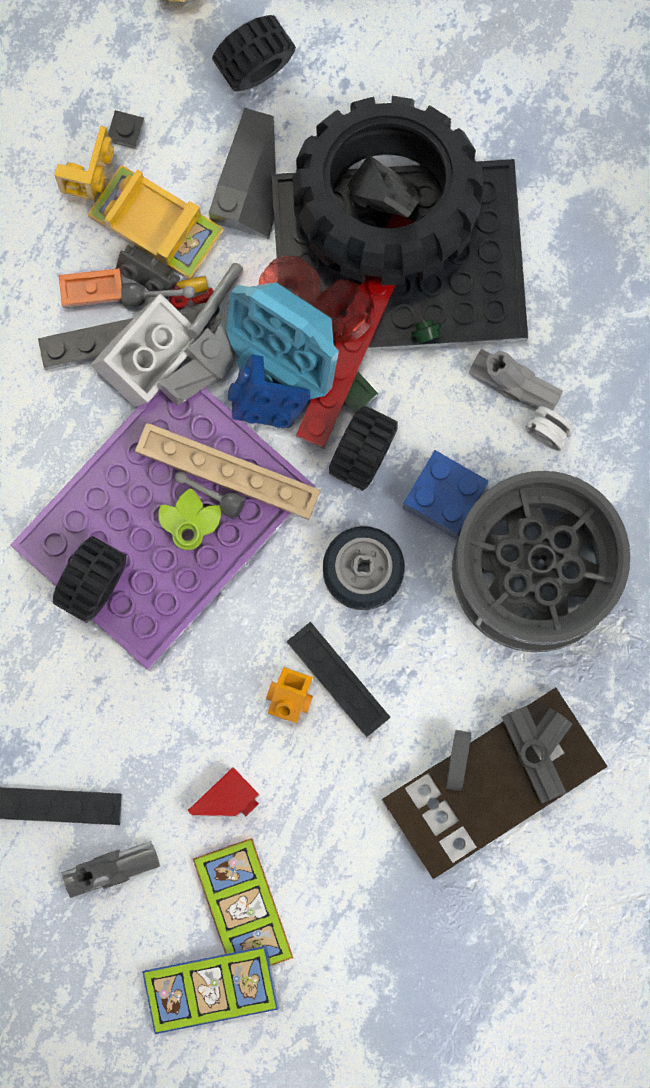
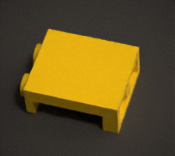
(151, 217)

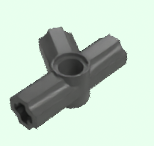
(546, 738)
(110, 869)

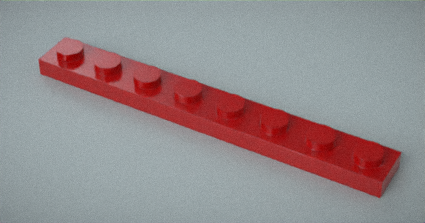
(324, 410)

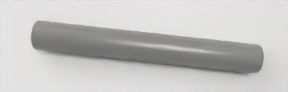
(215, 300)

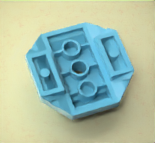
(287, 333)

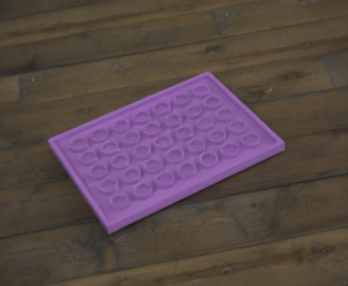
(119, 503)

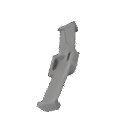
(210, 361)

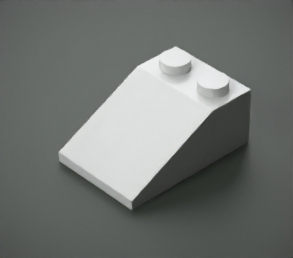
(145, 351)

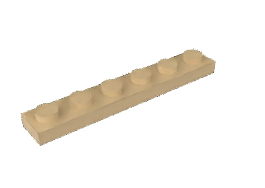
(227, 471)

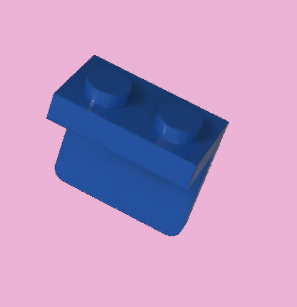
(265, 401)

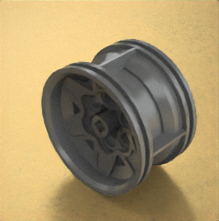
(586, 517)

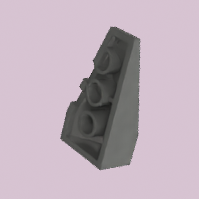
(245, 185)
(383, 189)

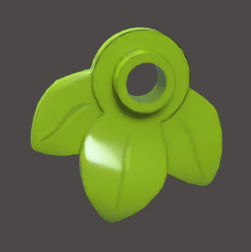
(191, 516)

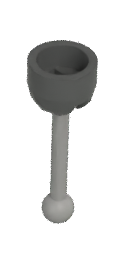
(135, 294)
(230, 504)

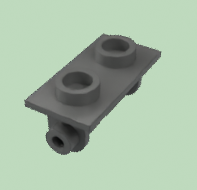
(135, 266)

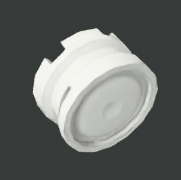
(549, 428)

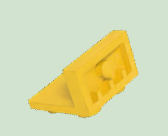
(86, 184)

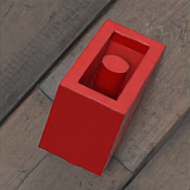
(227, 798)

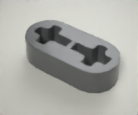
(458, 760)

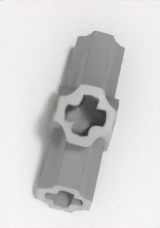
(514, 380)

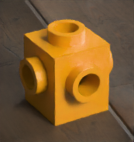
(289, 701)

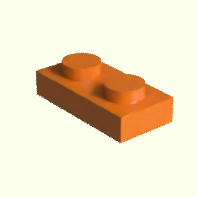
(90, 287)

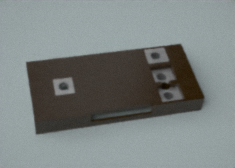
(493, 793)

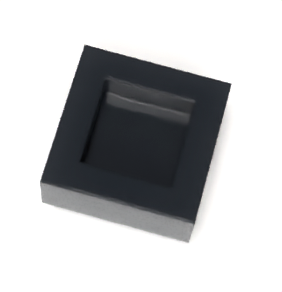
(126, 129)

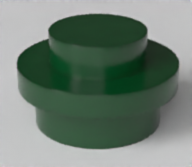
(426, 331)

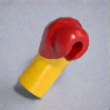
(199, 285)

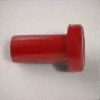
(203, 298)

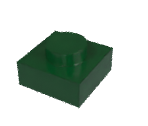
(360, 394)

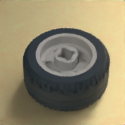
(362, 589)

